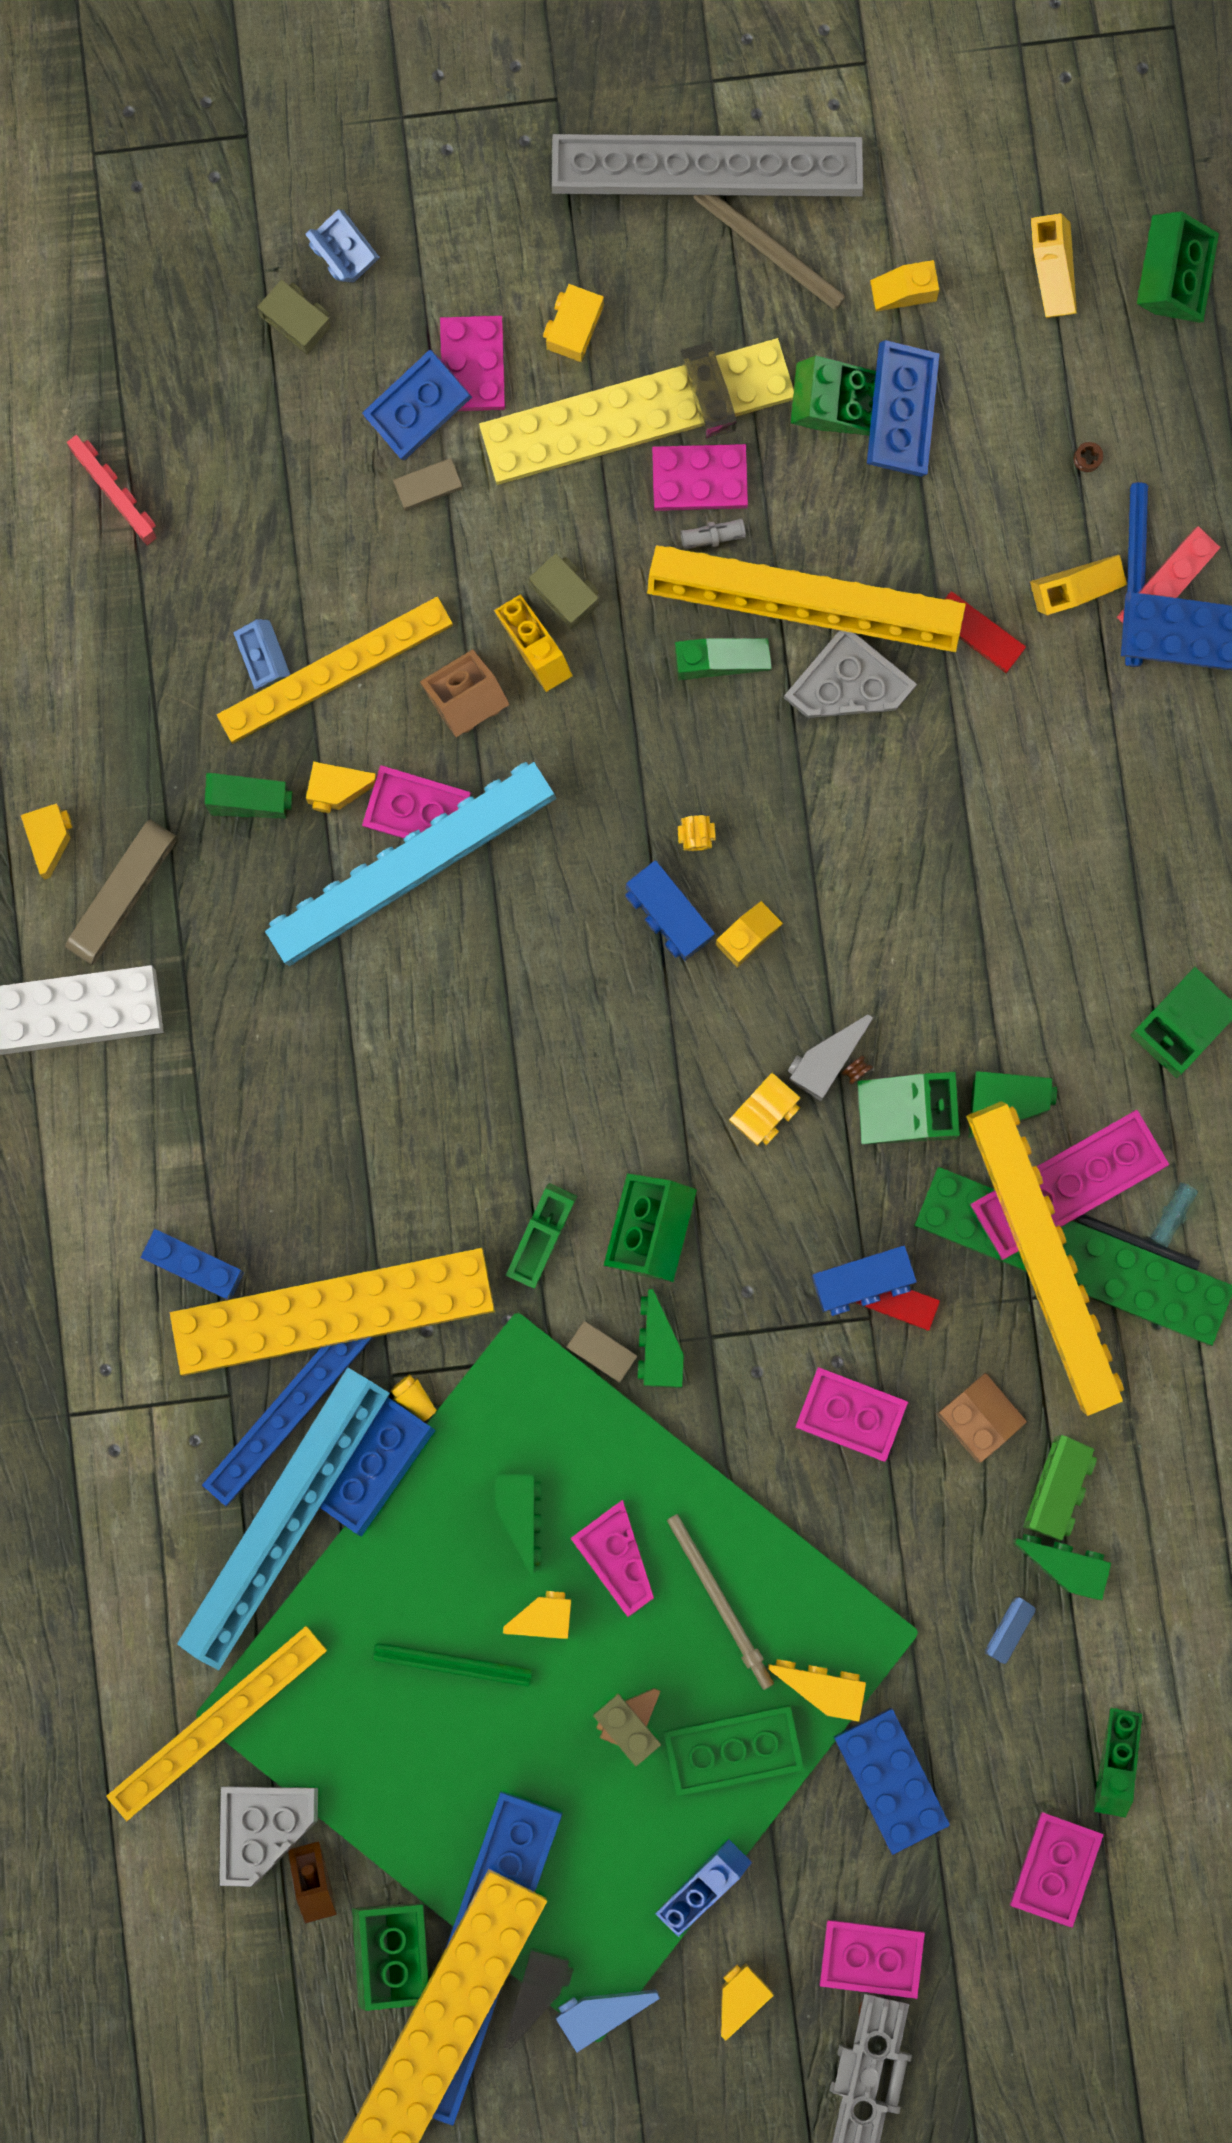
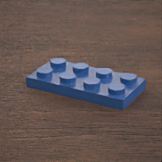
(903, 408)
(1177, 631)
(376, 1466)
(891, 1781)

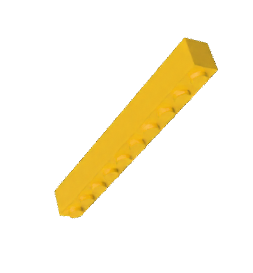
(805, 598)
(1045, 1258)

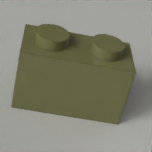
(294, 316)
(564, 590)
(627, 1729)

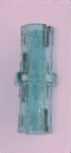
(1174, 1214)

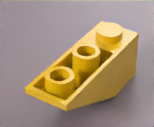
(1054, 264)
(1078, 585)
(534, 643)
(832, 1695)

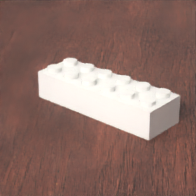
(79, 1009)

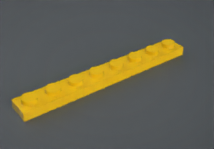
(334, 670)
(216, 1723)

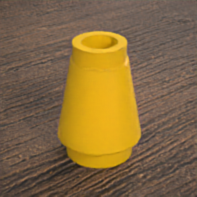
(413, 1398)

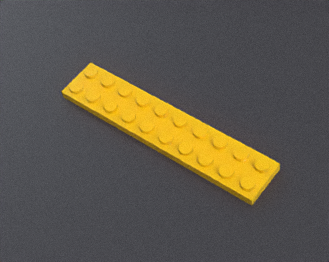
(332, 1312)
(448, 2013)

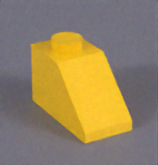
(905, 286)
(336, 786)
(47, 836)
(748, 933)
(543, 1617)
(741, 1998)

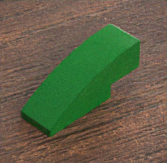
(541, 1235)

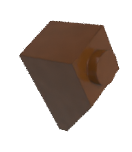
(311, 1882)

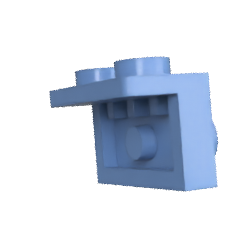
(342, 247)

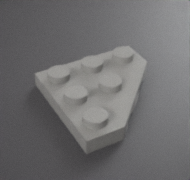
(849, 680)
(260, 1828)

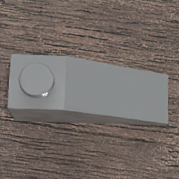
(823, 1062)

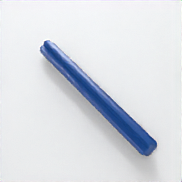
(1137, 545)

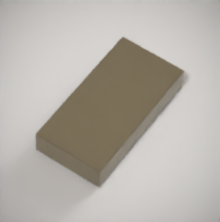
(427, 484)
(601, 1351)

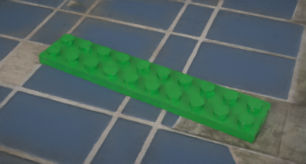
(1106, 1266)

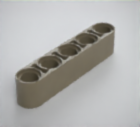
(121, 892)

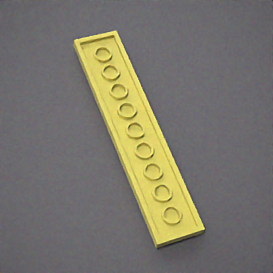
(628, 414)

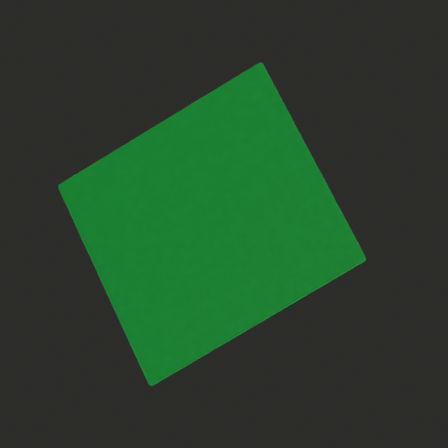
(421, 1755)

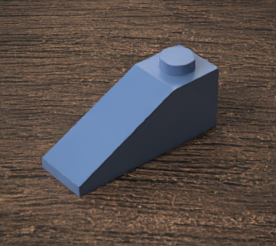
(597, 2015)

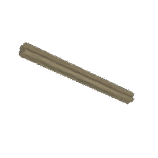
(772, 249)

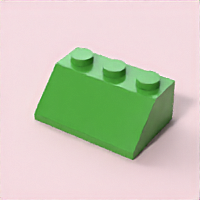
(1060, 1488)

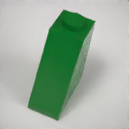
(246, 796)
(1027, 1094)

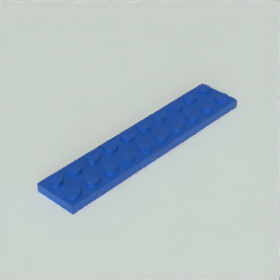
(516, 1849)

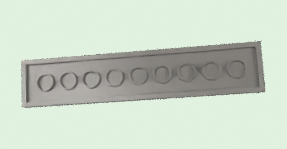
(707, 165)

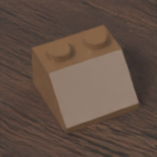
(465, 693)
(981, 1418)

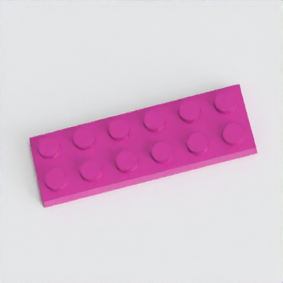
(1083, 1177)

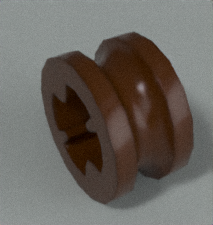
(1096, 451)
(857, 1070)

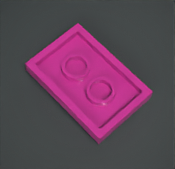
(475, 357)
(699, 477)
(408, 802)
(851, 1414)
(1056, 1869)
(872, 1959)

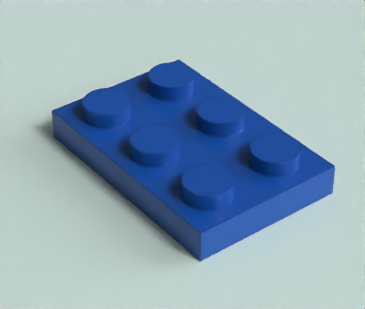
(417, 405)

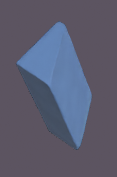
(261, 653)
(1010, 1630)

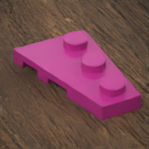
(615, 1558)

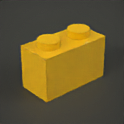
(574, 322)

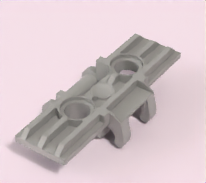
(861, 2070)

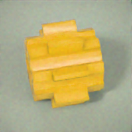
(696, 833)

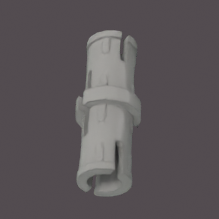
(713, 534)

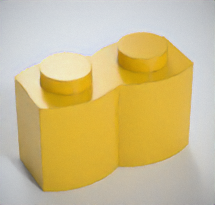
(765, 1110)

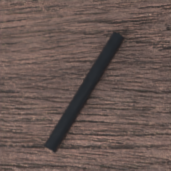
(1139, 1241)

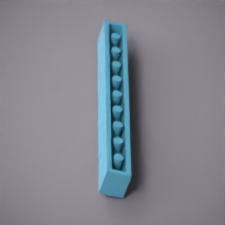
(410, 864)
(282, 1519)

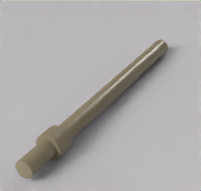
(751, 1657)

